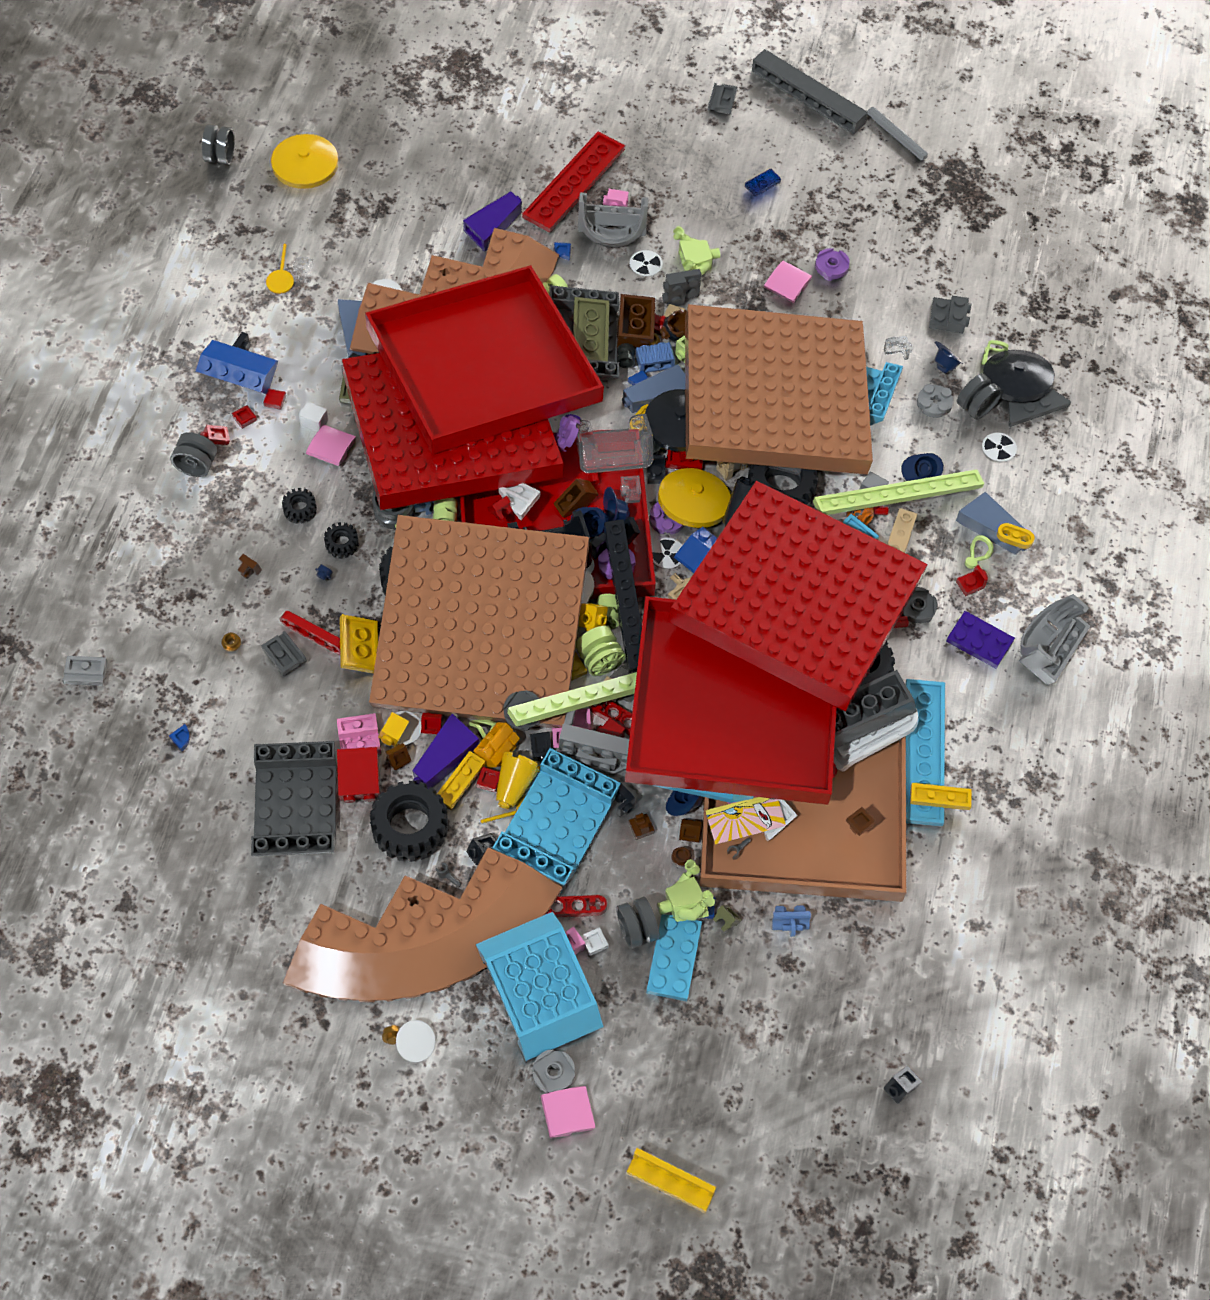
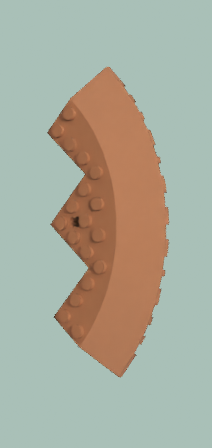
(505, 253)
(422, 937)

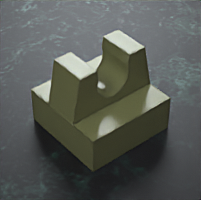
(730, 917)

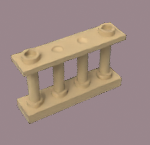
(902, 530)

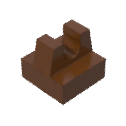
(248, 566)
(398, 756)
(860, 821)
(641, 826)
(690, 830)

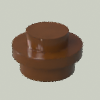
(681, 856)

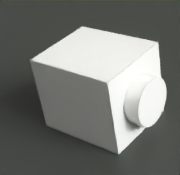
(313, 416)

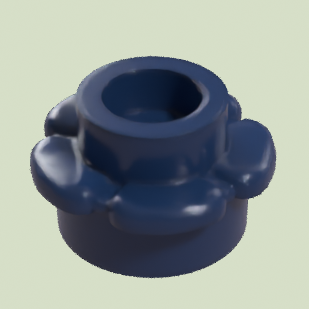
(323, 572)

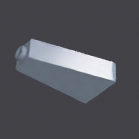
(348, 315)
(646, 390)
(985, 517)

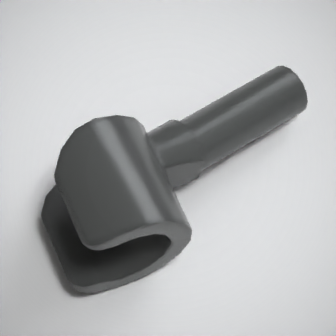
(738, 848)
(446, 874)

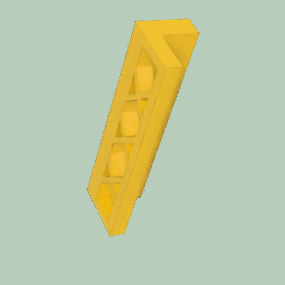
(671, 1180)

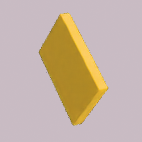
(358, 643)

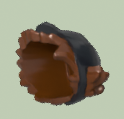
(674, 326)

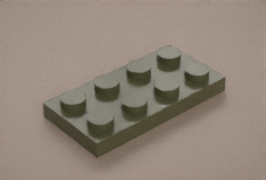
(591, 327)

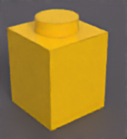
(393, 729)

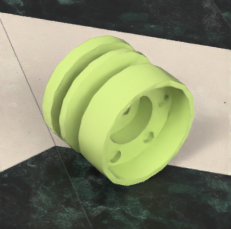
(600, 650)

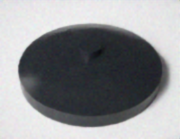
(1020, 375)
(668, 420)

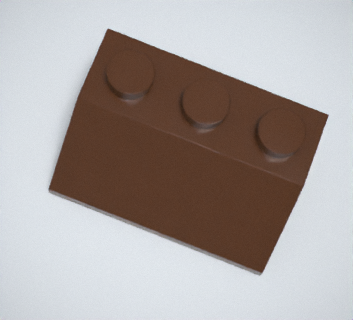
(635, 320)

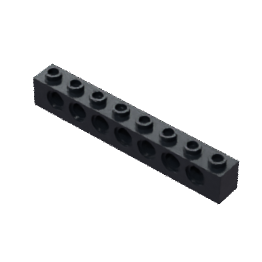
(624, 591)

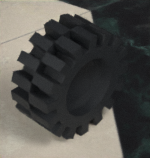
(301, 514)
(338, 531)

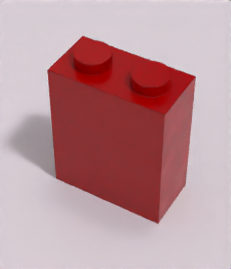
(358, 774)

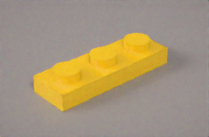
(461, 779)
(940, 796)

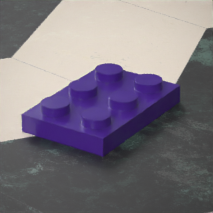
(980, 639)

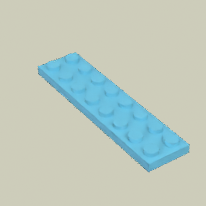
(926, 748)

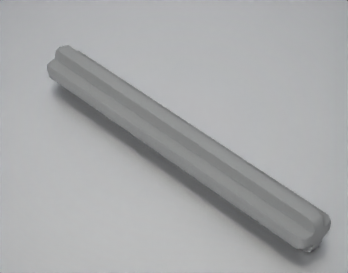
(897, 133)

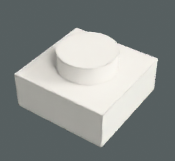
(594, 941)

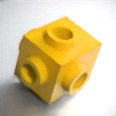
(592, 616)

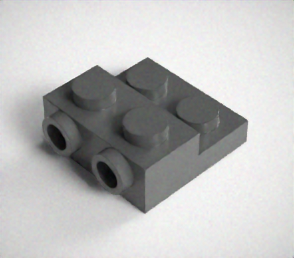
(681, 286)
(950, 314)

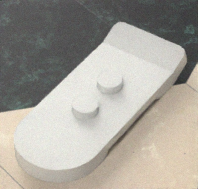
(871, 743)

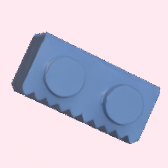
(655, 357)

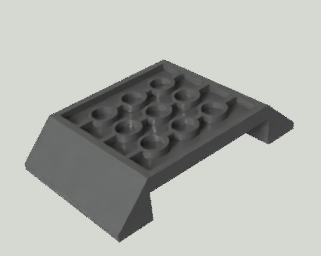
(564, 301)
(294, 798)

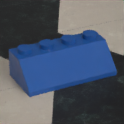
(237, 366)
(695, 549)

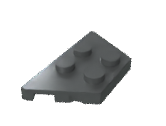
(1024, 411)

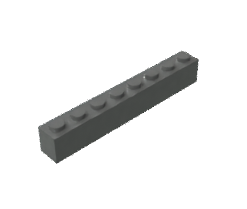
(809, 91)

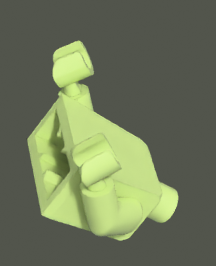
(695, 252)
(686, 898)

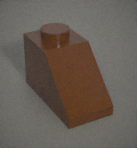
(576, 496)

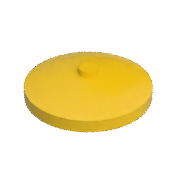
(304, 161)
(693, 497)

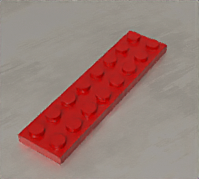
(574, 179)

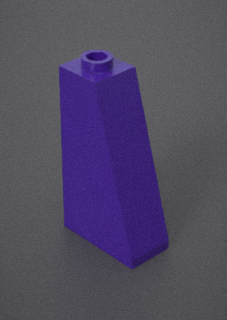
(497, 215)
(445, 752)

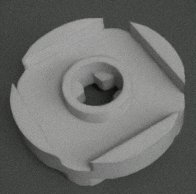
(936, 392)
(556, 1060)

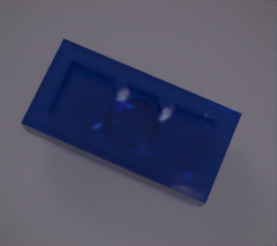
(762, 182)

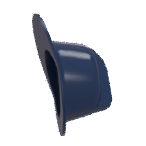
(945, 358)
(922, 466)
(614, 507)
(594, 520)
(681, 803)

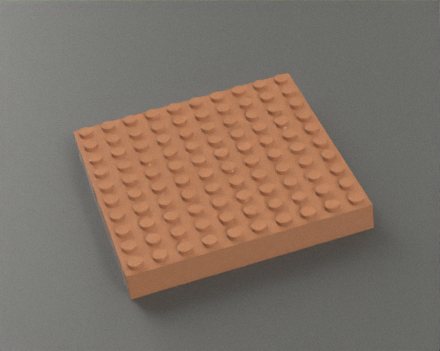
(776, 390)
(477, 618)
(818, 848)

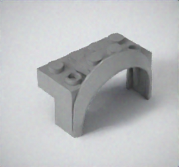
(604, 215)
(1039, 635)
(590, 741)

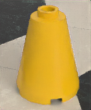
(514, 779)

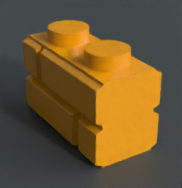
(495, 743)

